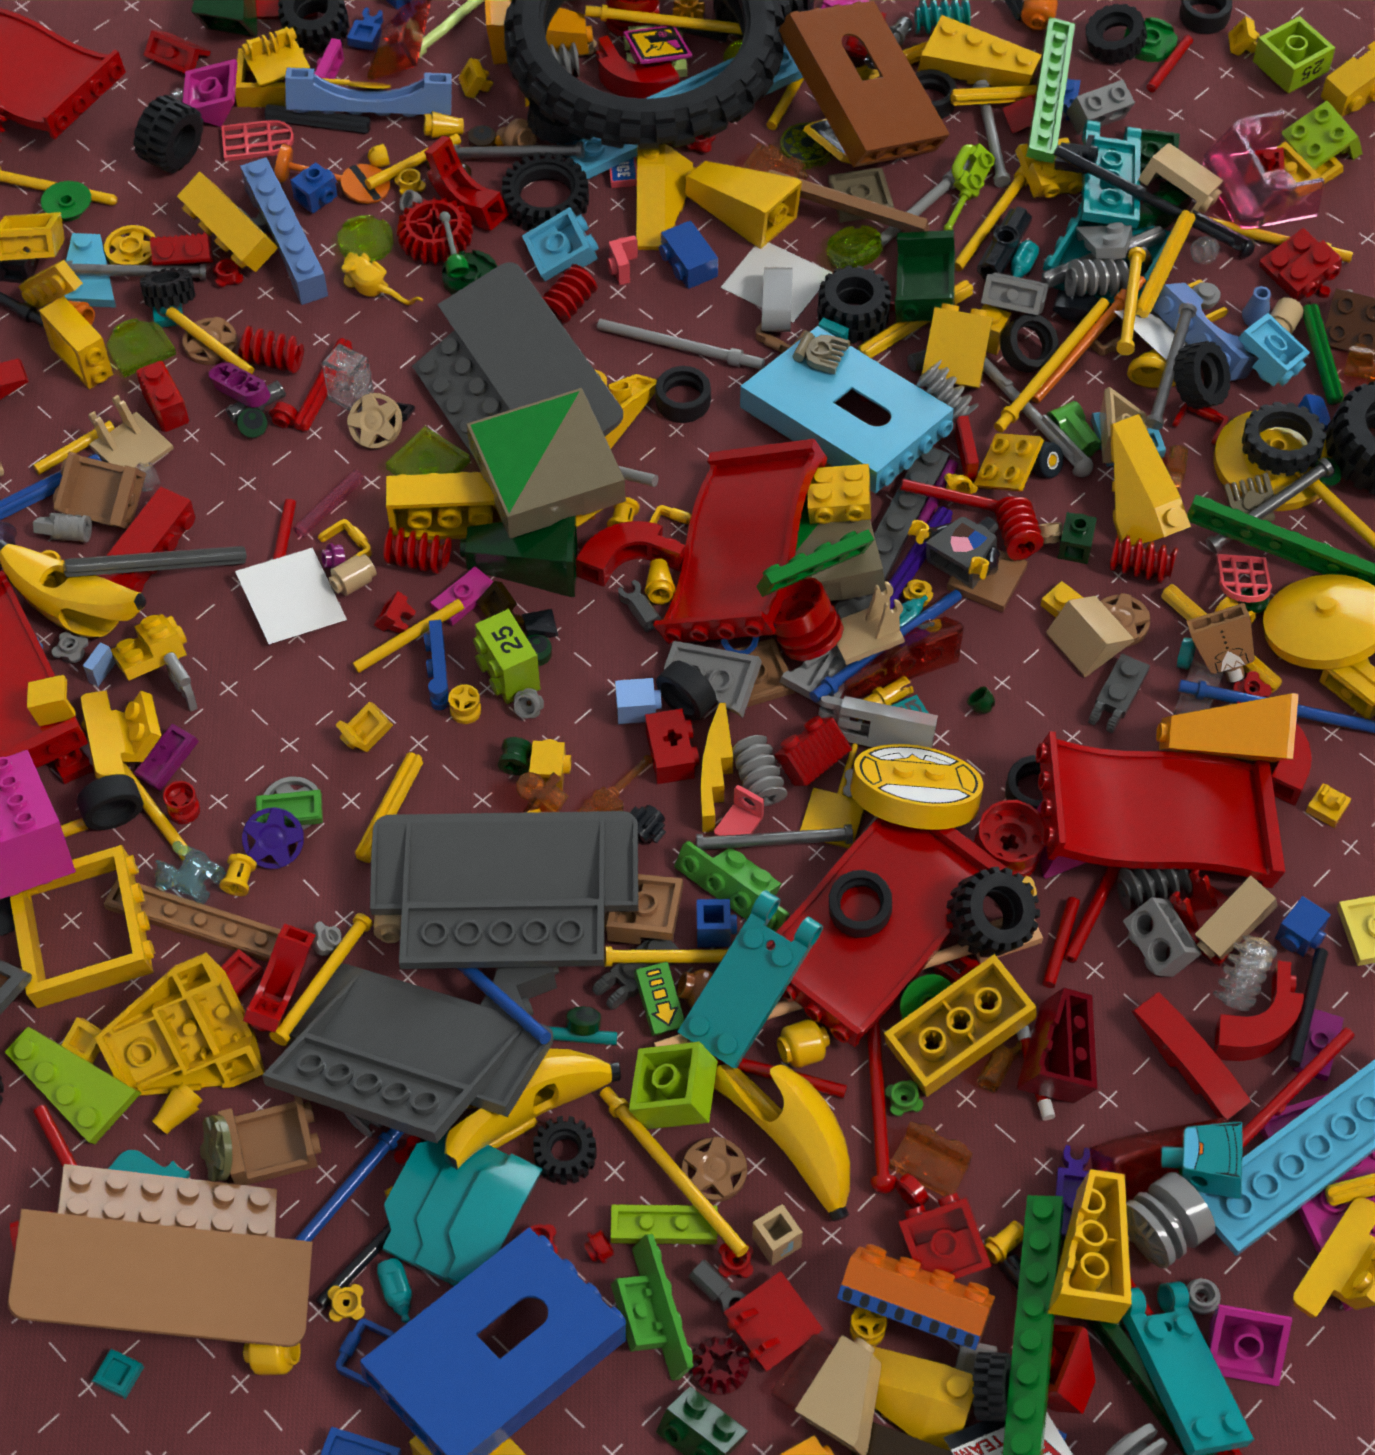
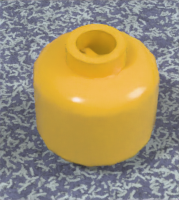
(803, 1043)
(271, 1359)

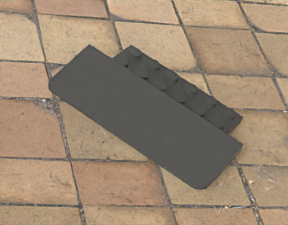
(507, 354)
(503, 885)
(405, 1054)

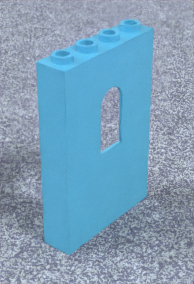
(802, 407)

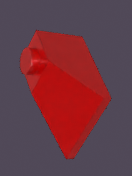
(1070, 1370)

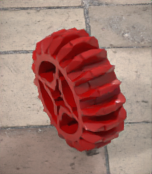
(424, 234)

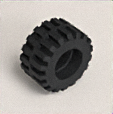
(314, 33)
(168, 133)
(857, 287)
(1015, 903)

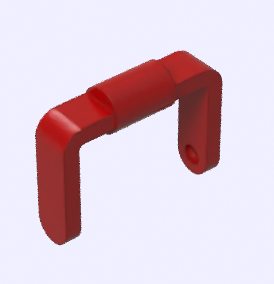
(1208, 413)

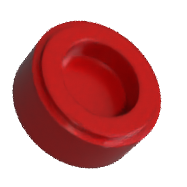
(911, 1191)

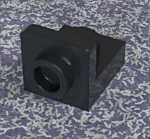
(1087, 151)

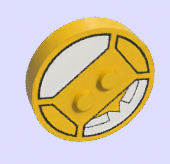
(916, 786)

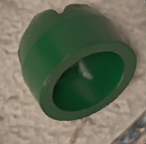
(981, 700)

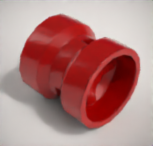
(181, 802)

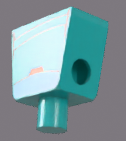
(1210, 1158)

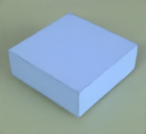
(99, 664)

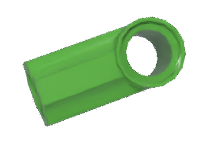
(1072, 422)

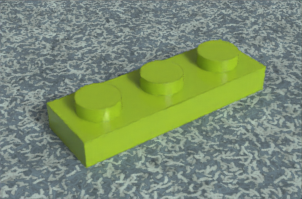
(666, 1222)

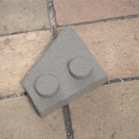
(1106, 241)
(809, 675)

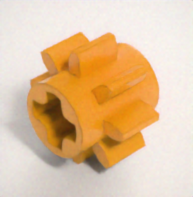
(689, 8)

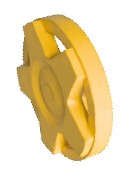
(129, 249)

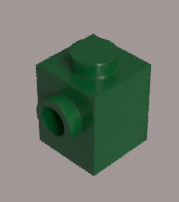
(1077, 538)

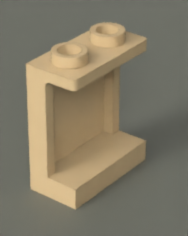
(1185, 175)

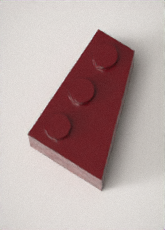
(1062, 1049)

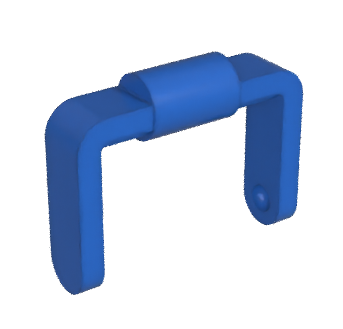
(350, 1344)

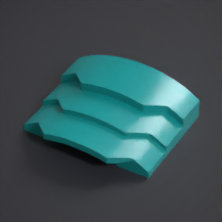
(453, 1217)

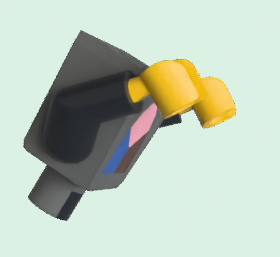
(961, 548)

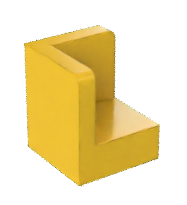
(49, 700)

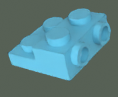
(561, 243)
(1277, 350)

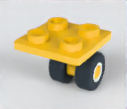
(1013, 458)

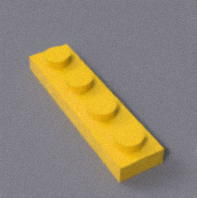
(49, 284)

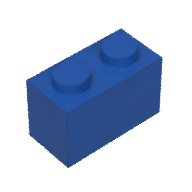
(688, 254)

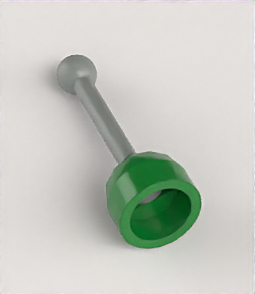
(456, 263)

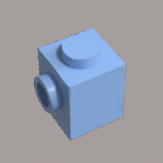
(636, 699)

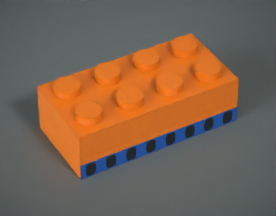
(916, 1296)

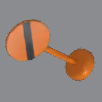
(351, 180)

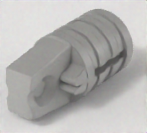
(64, 527)

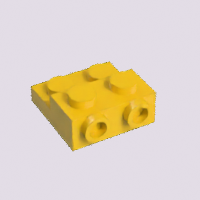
(1044, 178)
(840, 494)
(146, 652)

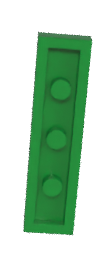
(804, 566)

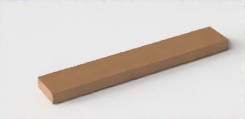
(861, 207)
(201, 922)

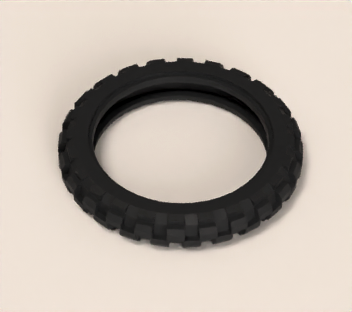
(648, 120)

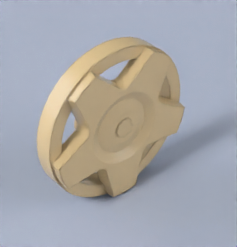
(374, 420)

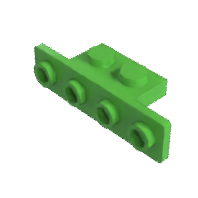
(730, 878)
(651, 1311)

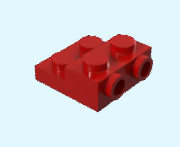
(1301, 264)
(945, 1237)

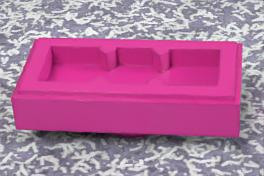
(331, 62)
(467, 590)

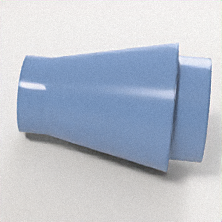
(1257, 305)

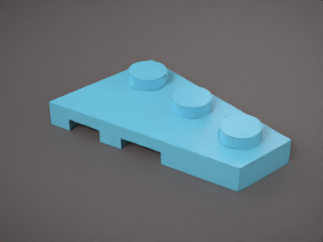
(95, 289)

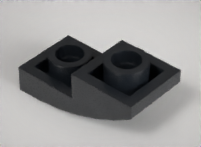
(1075, 306)

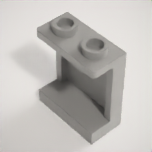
(1015, 293)

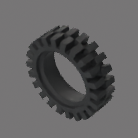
(542, 169)

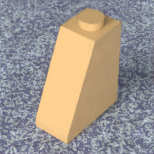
(1235, 918)
(844, 1394)

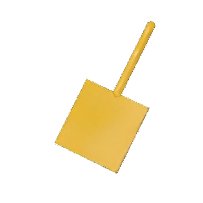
(833, 809)

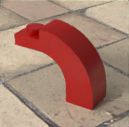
(629, 78)
(454, 183)
(625, 543)
(1292, 774)
(279, 979)
(1258, 1035)

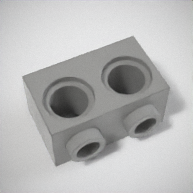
(1101, 105)
(1166, 932)

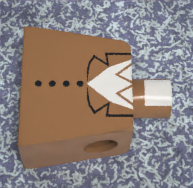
(1224, 640)

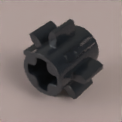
(650, 824)

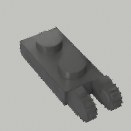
(1119, 690)
(624, 974)

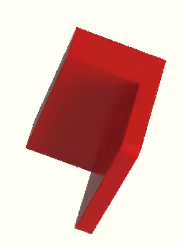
(173, 51)

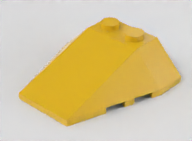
(183, 1032)

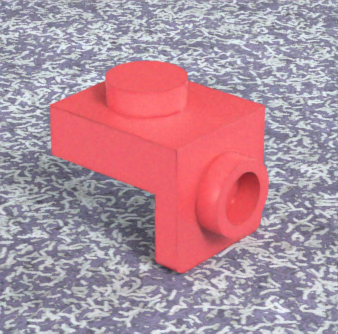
(619, 253)

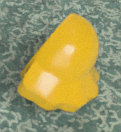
(960, 483)

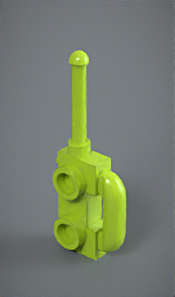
(971, 179)

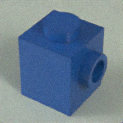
(715, 923)
(1303, 927)

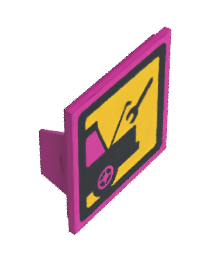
(656, 45)

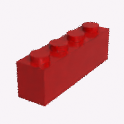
(153, 530)

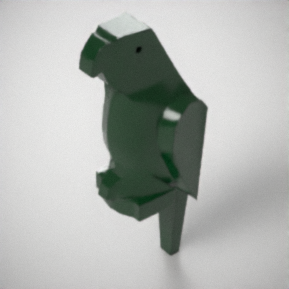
(1153, 217)

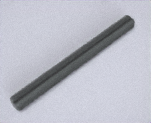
(154, 561)

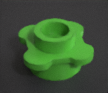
(904, 1088)

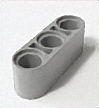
(777, 299)

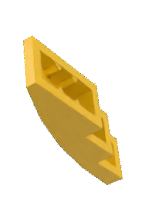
(715, 763)

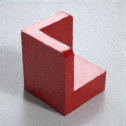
(1020, 113)

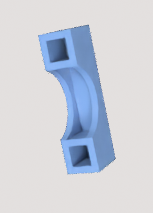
(1202, 329)

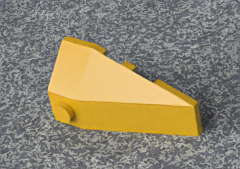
(659, 193)
(1144, 492)
(923, 1396)

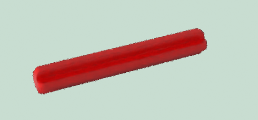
(315, 397)

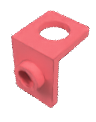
(741, 817)

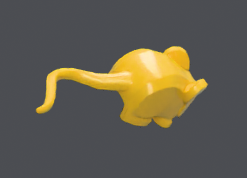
(369, 277)

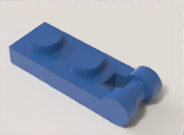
(436, 666)

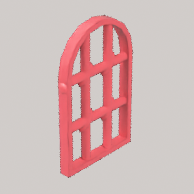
(268, 123)
(1238, 585)

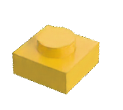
(1058, 597)
(82, 1039)

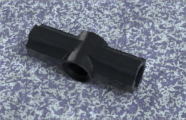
(1004, 242)

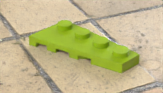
(75, 1086)

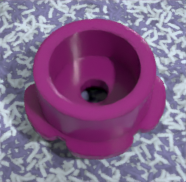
(332, 555)

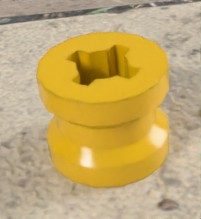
(462, 696)
(868, 1320)

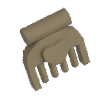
(819, 351)
(1250, 498)

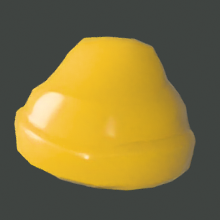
(1147, 369)

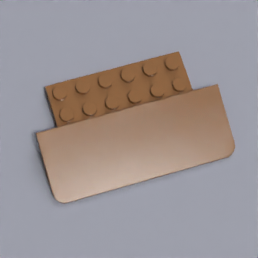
(161, 1259)

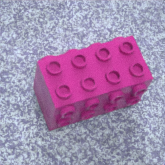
(30, 831)

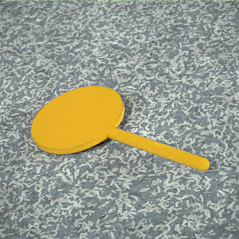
(358, 84)

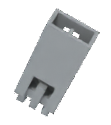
(887, 724)

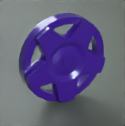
(273, 837)

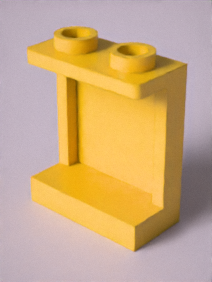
(959, 342)

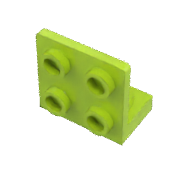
(1322, 136)

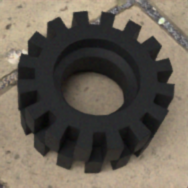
(167, 288)
(565, 1169)
(991, 1385)

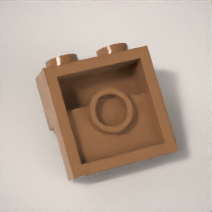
(657, 914)

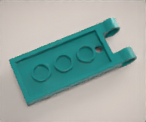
(1101, 200)
(748, 983)
(1186, 1373)

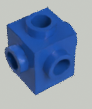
(314, 187)

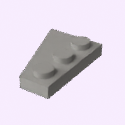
(727, 671)

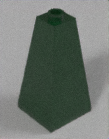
(227, 16)
(534, 559)

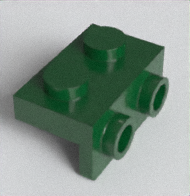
(699, 1426)

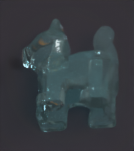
(191, 874)

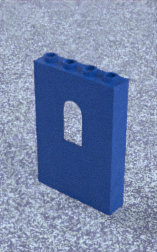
(456, 1388)

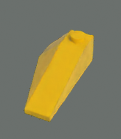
(632, 395)

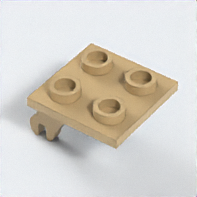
(131, 441)
(872, 628)

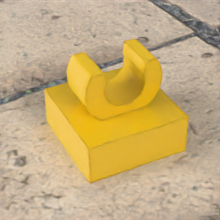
(1243, 37)
(474, 78)
(1328, 805)

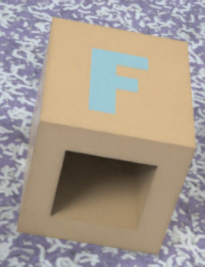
(777, 1234)

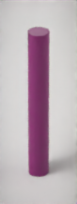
(932, 503)

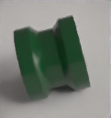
(515, 756)

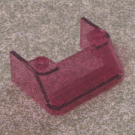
(1248, 191)

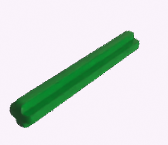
(1323, 354)

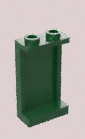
(924, 274)

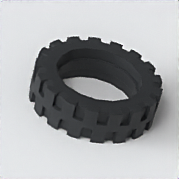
(1283, 460)

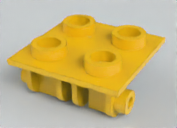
(271, 57)

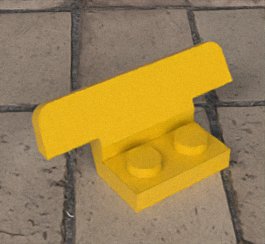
(119, 735)
(1343, 1265)

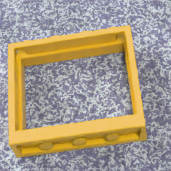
(98, 976)

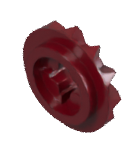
(719, 1381)

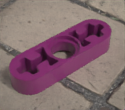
(239, 384)

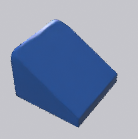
(1316, 405)

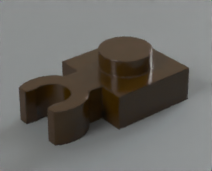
(496, 600)

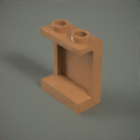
(99, 490)
(272, 1142)

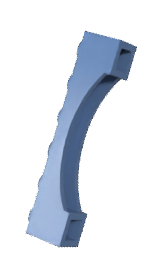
(310, 92)
(286, 230)

